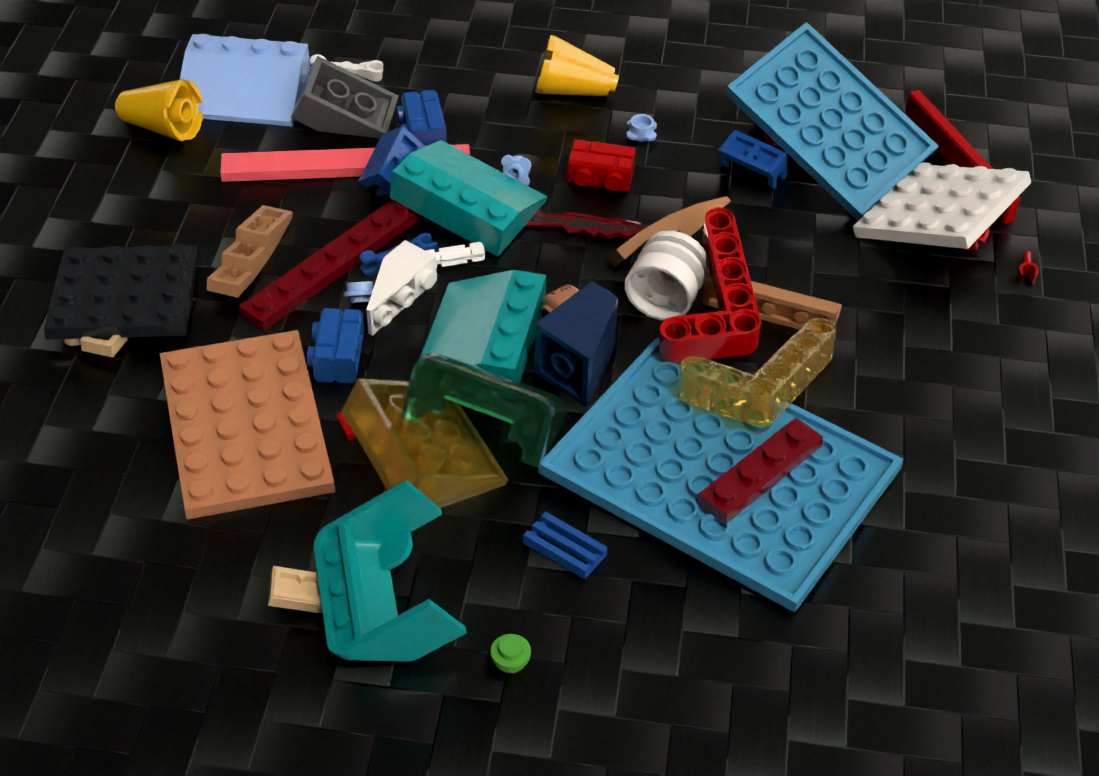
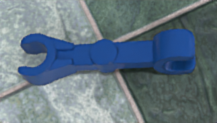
(372, 261)

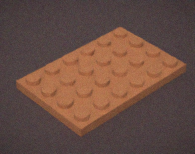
(245, 424)

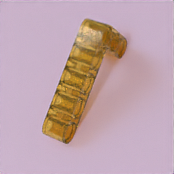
(768, 392)

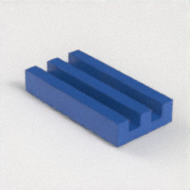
(568, 541)

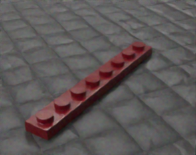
(327, 265)

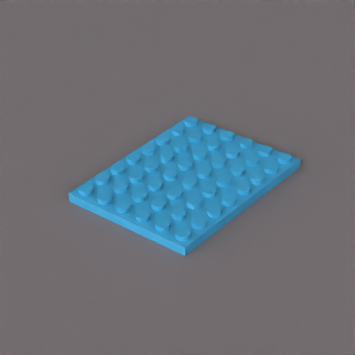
(653, 454)

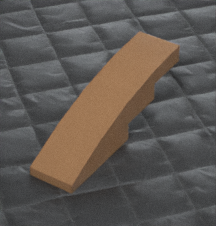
(683, 221)
(250, 252)

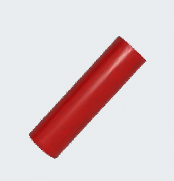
(345, 425)

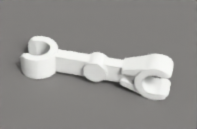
(370, 70)

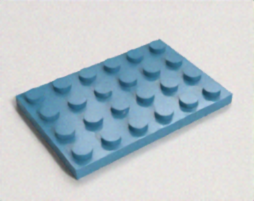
(831, 120)

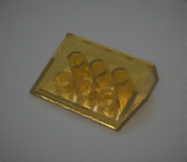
(436, 455)

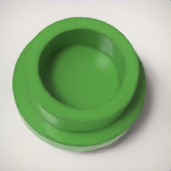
(510, 653)

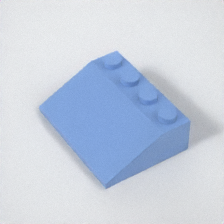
(246, 77)

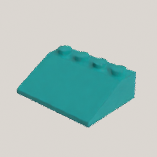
(464, 195)
(489, 321)

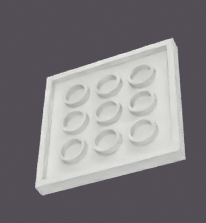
(943, 205)

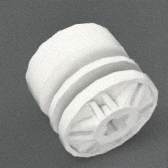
(667, 275)

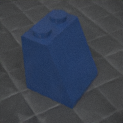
(577, 342)

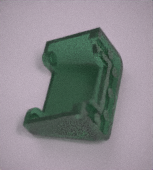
(533, 412)

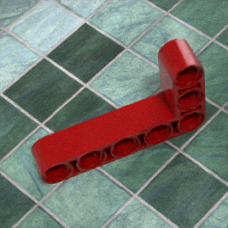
(738, 322)

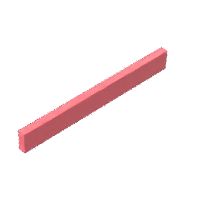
(298, 164)

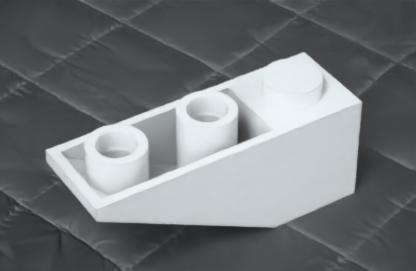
(401, 279)

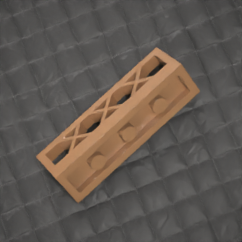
(782, 305)

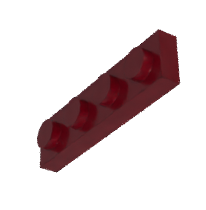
(760, 470)

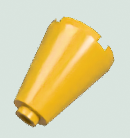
(574, 72)
(163, 108)

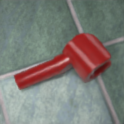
(1027, 268)

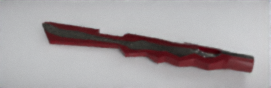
(588, 224)

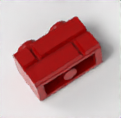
(601, 165)

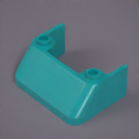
(357, 584)

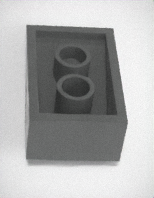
(343, 102)

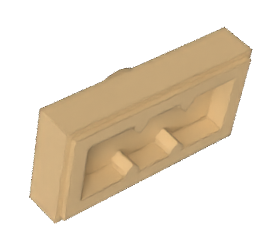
(294, 590)

